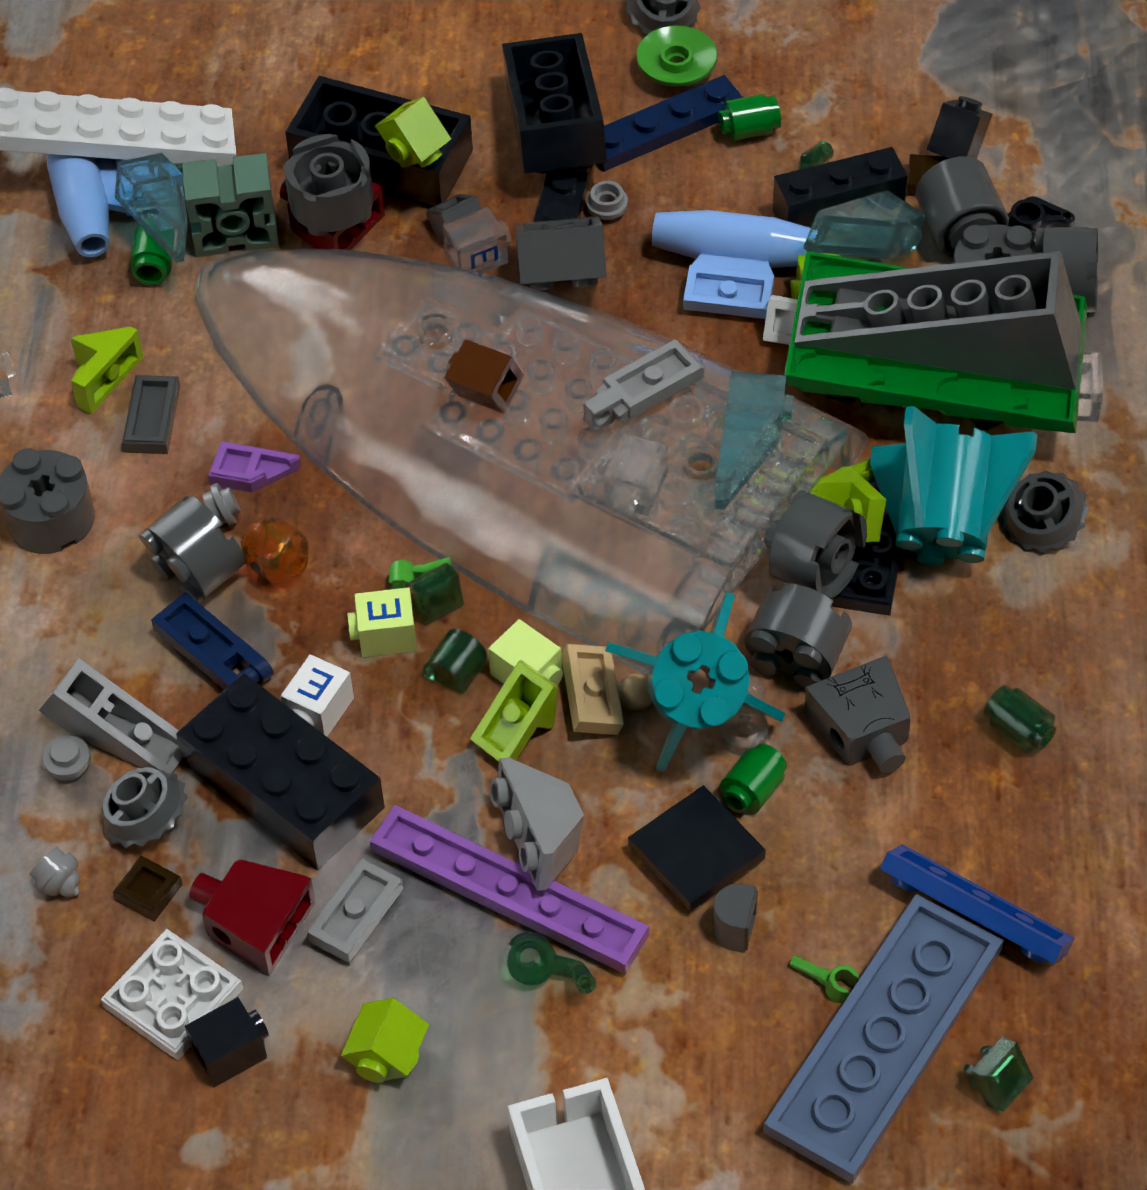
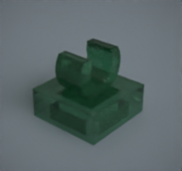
(1000, 1073)

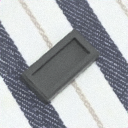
(151, 414)

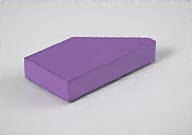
(250, 467)

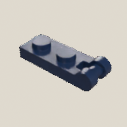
(209, 642)

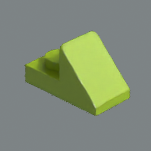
(104, 363)
(855, 493)
(519, 708)

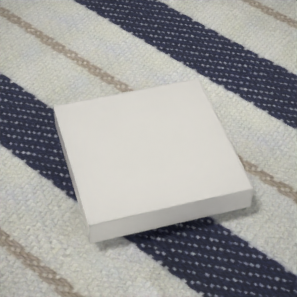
(169, 990)

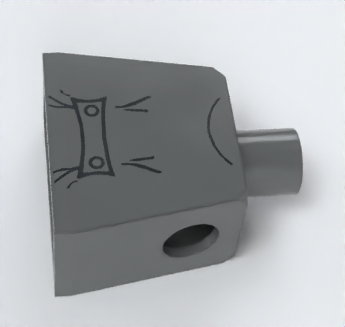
(862, 714)

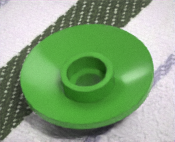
(676, 55)

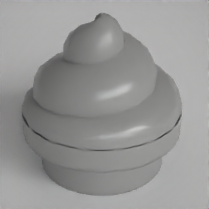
(57, 874)

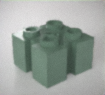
(230, 204)

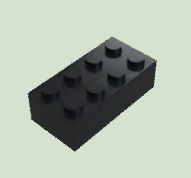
(554, 103)
(353, 113)
(281, 771)

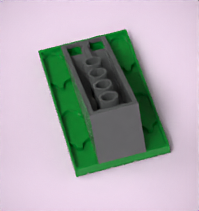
(939, 332)

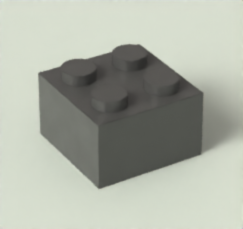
(560, 252)

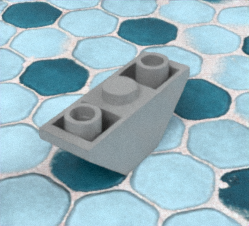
(539, 817)

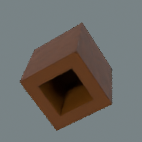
(483, 376)

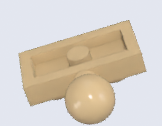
(596, 694)

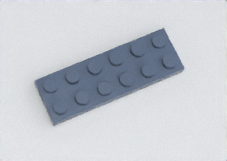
(883, 1038)

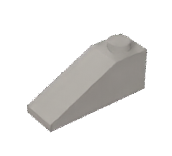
(112, 719)

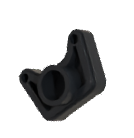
(1038, 213)

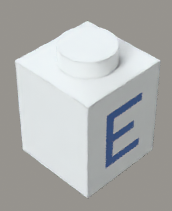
(319, 693)

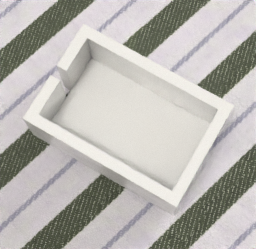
(579, 1154)

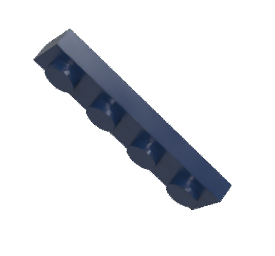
(666, 121)

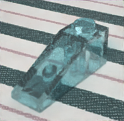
(155, 198)
(867, 227)
(750, 429)

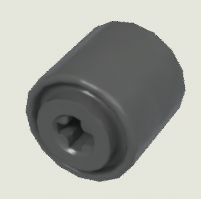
(958, 196)

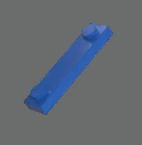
(918, 873)

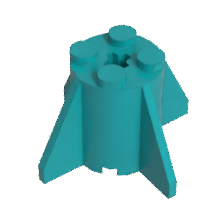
(948, 486)
(672, 693)

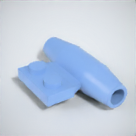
(83, 199)
(731, 257)

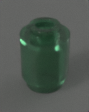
(1020, 718)

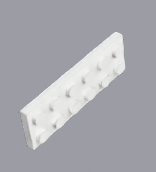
(114, 127)

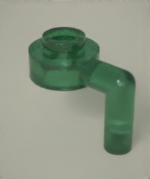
(545, 963)

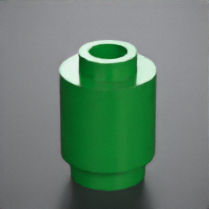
(749, 117)
(148, 259)
(753, 779)

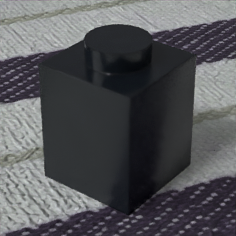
(960, 128)
(227, 1041)

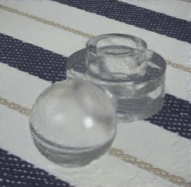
(745, 722)

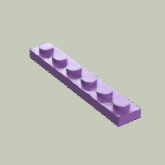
(509, 890)

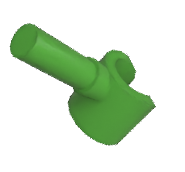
(405, 571)
(833, 990)

